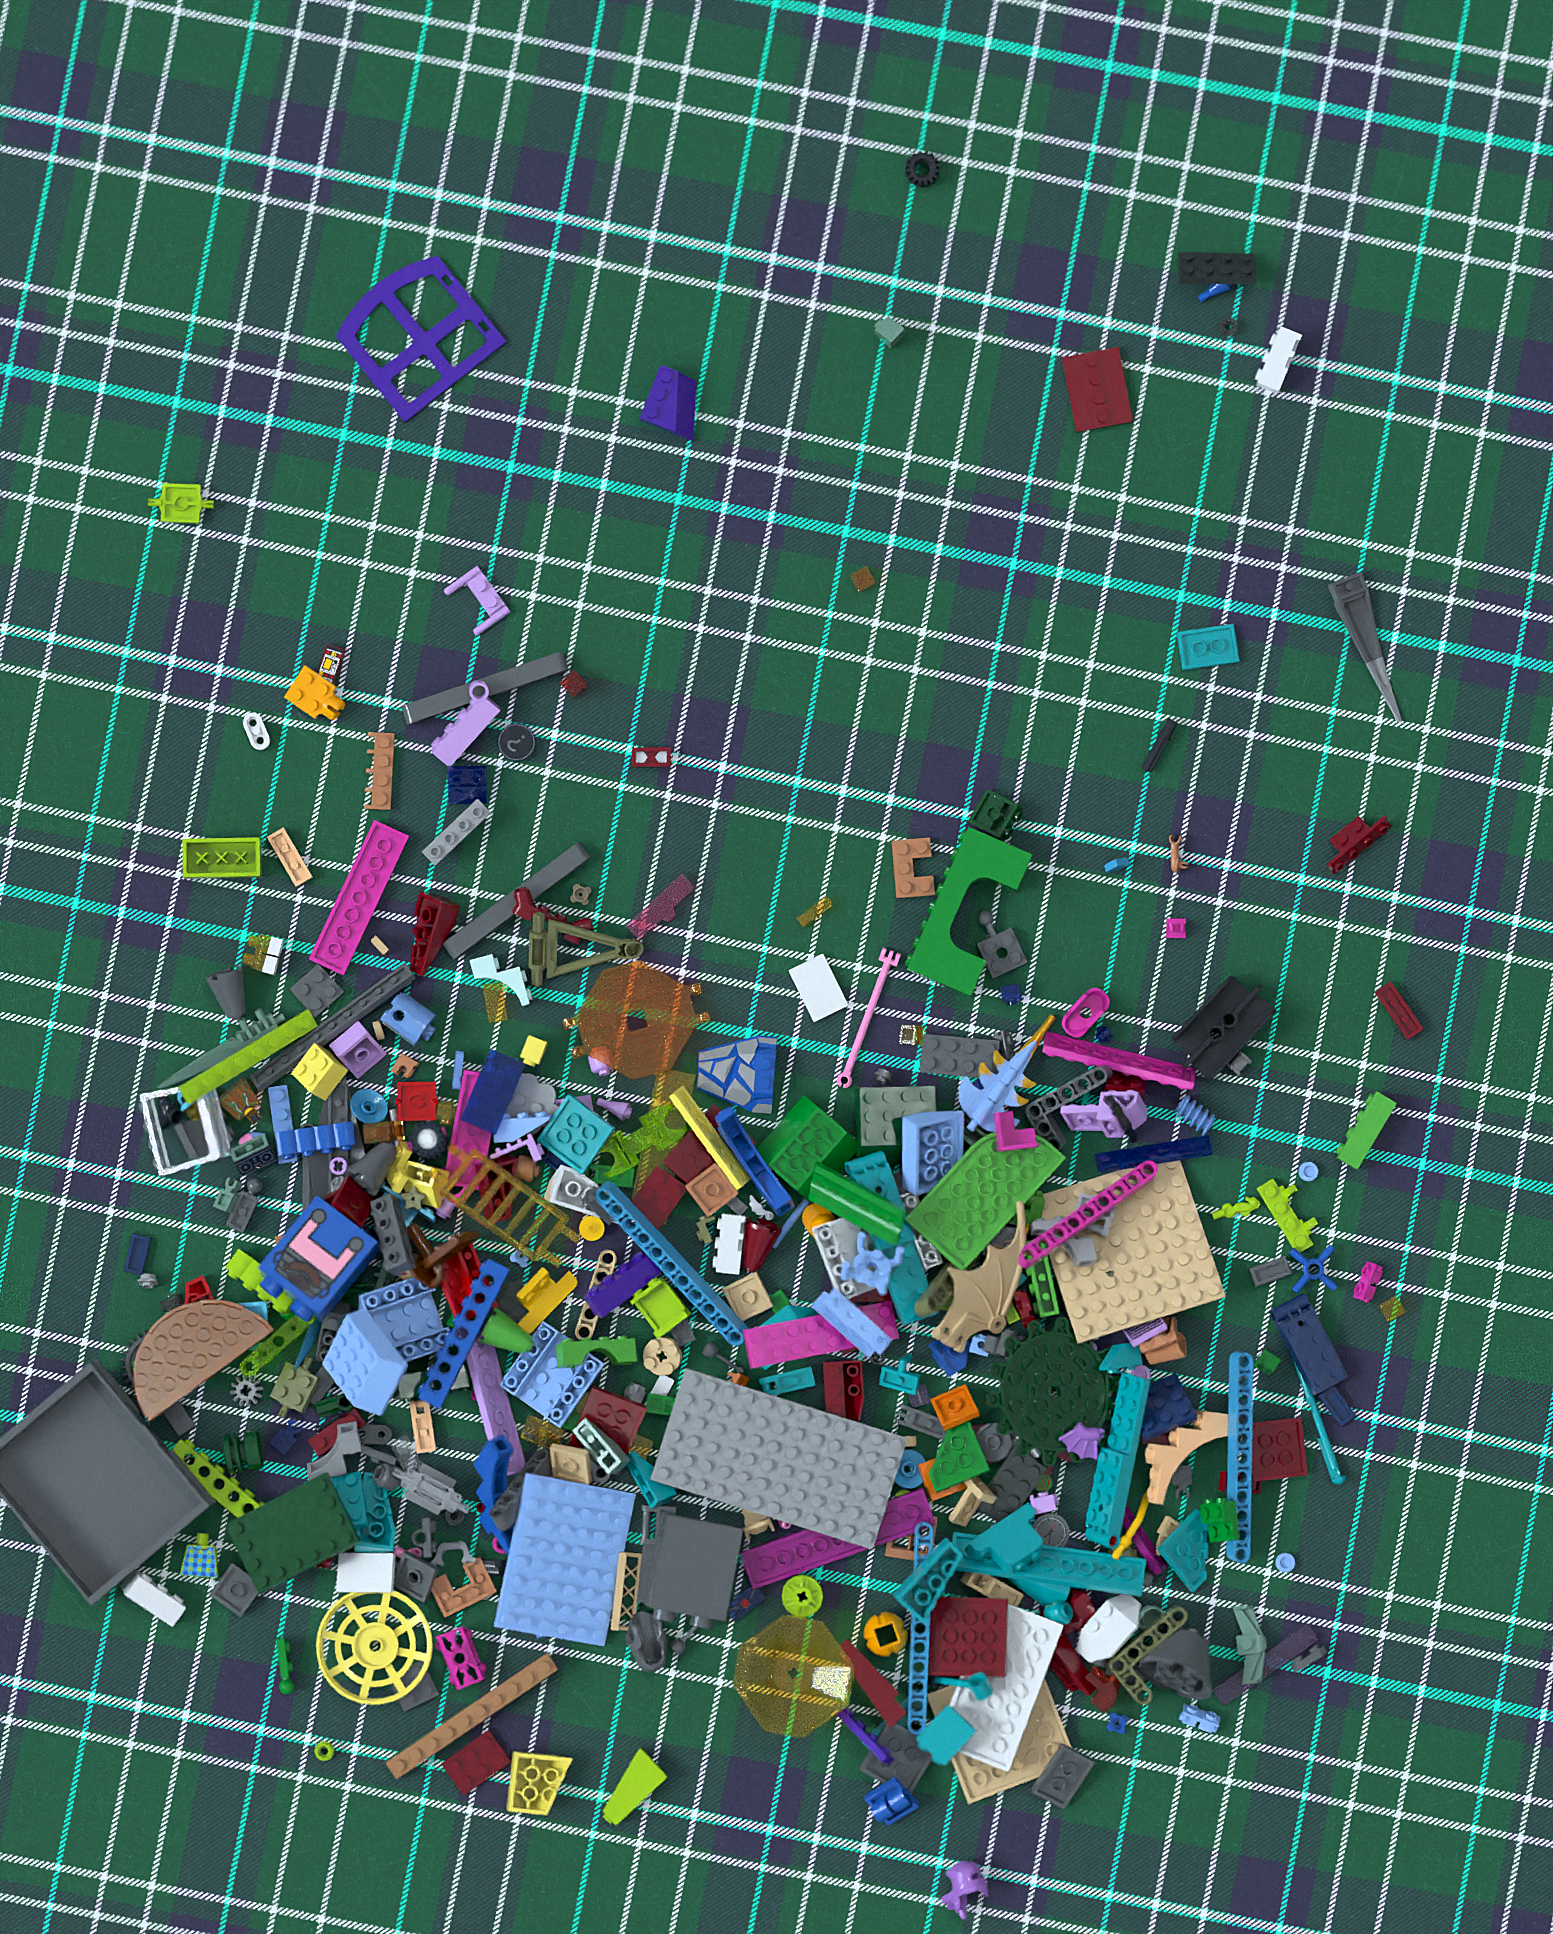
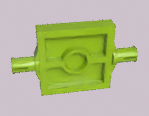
(180, 503)

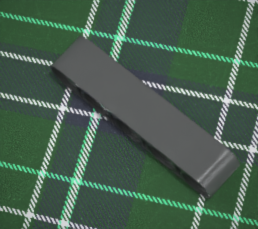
(507, 1507)

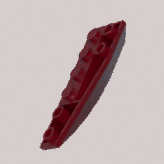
(844, 1388)

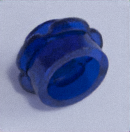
(1103, 1034)

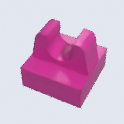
(1175, 928)

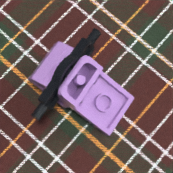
(1116, 1115)

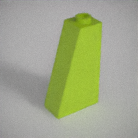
(636, 1784)

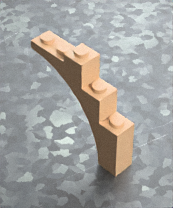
(1182, 1442)

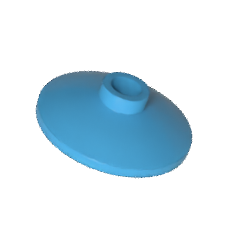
(373, 1102)
(913, 1478)

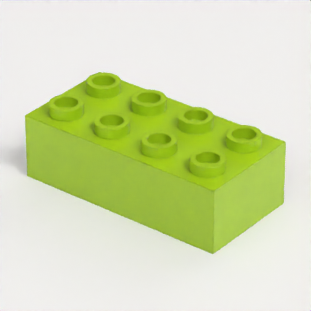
(222, 858)

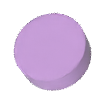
(1141, 1371)

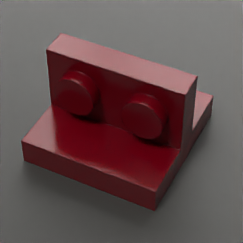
(351, 1201)

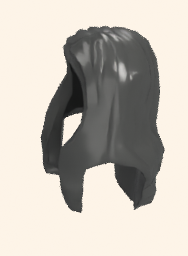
(647, 1641)

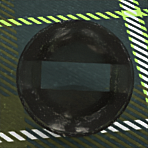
(874, 1358)

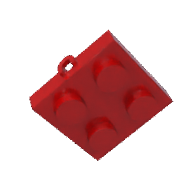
(416, 1101)

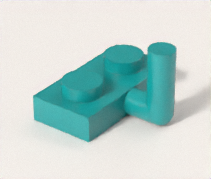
(899, 1378)

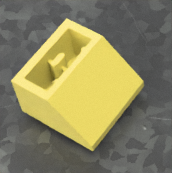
(423, 1183)

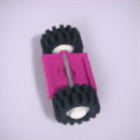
(428, 1140)

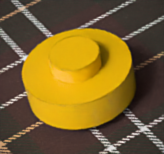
(591, 1228)

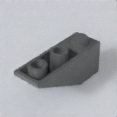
(329, 1330)

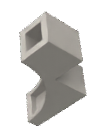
(1081, 1249)
(334, 1461)

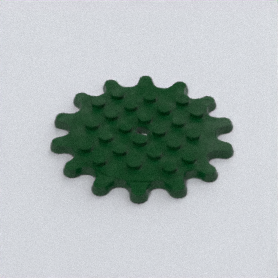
(1026, 1385)

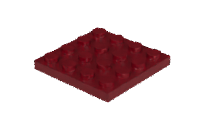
(968, 1637)

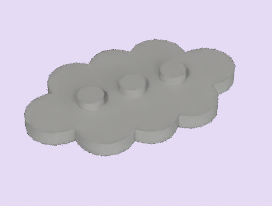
(532, 1098)

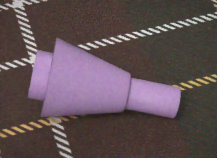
(619, 1109)

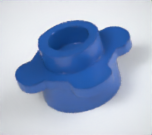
(1122, 1721)

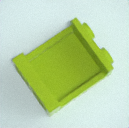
(660, 1306)

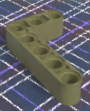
(938, 1291)
(1144, 1649)

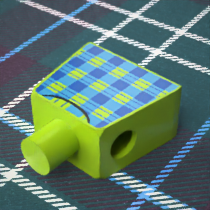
(200, 1559)

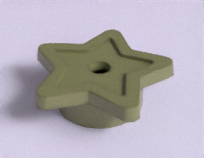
(413, 1194)

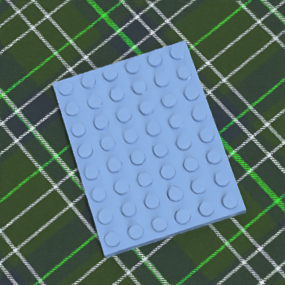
(564, 1559)

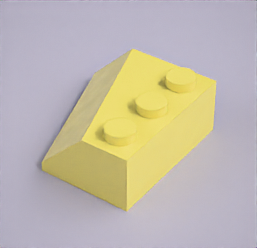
(535, 1781)

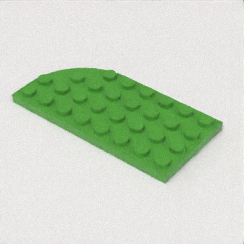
(981, 1196)

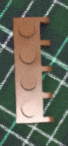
(381, 771)

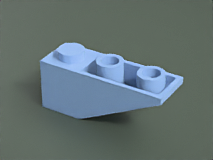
(516, 1126)

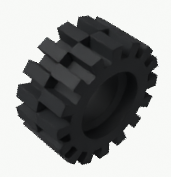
(922, 180)

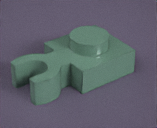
(226, 1198)

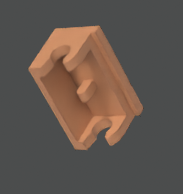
(405, 1063)

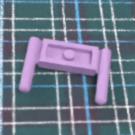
(485, 594)

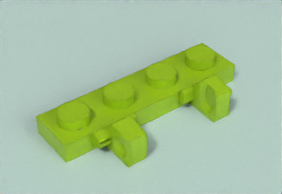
(1277, 1202)

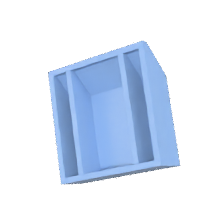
(364, 1363)

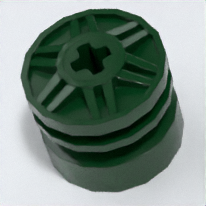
(244, 1451)

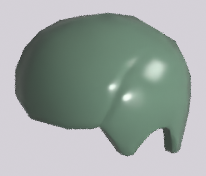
(1148, 1615)

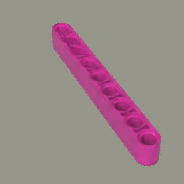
(1081, 1220)

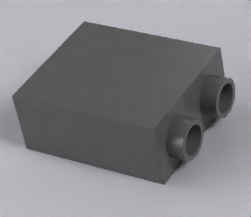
(692, 1569)

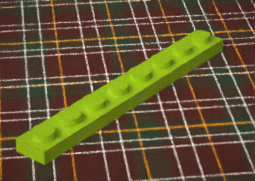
(247, 1056)

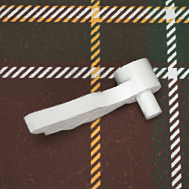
(758, 1209)

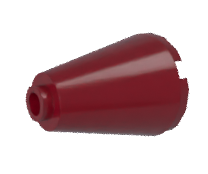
(758, 1242)

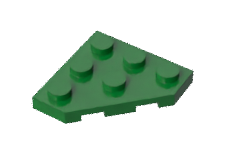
(957, 1458)

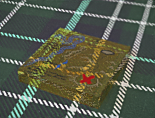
(541, 1432)

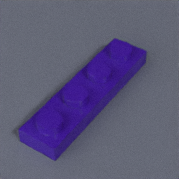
(867, 1738)

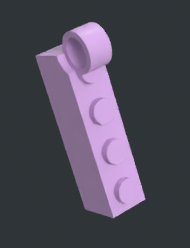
(466, 727)

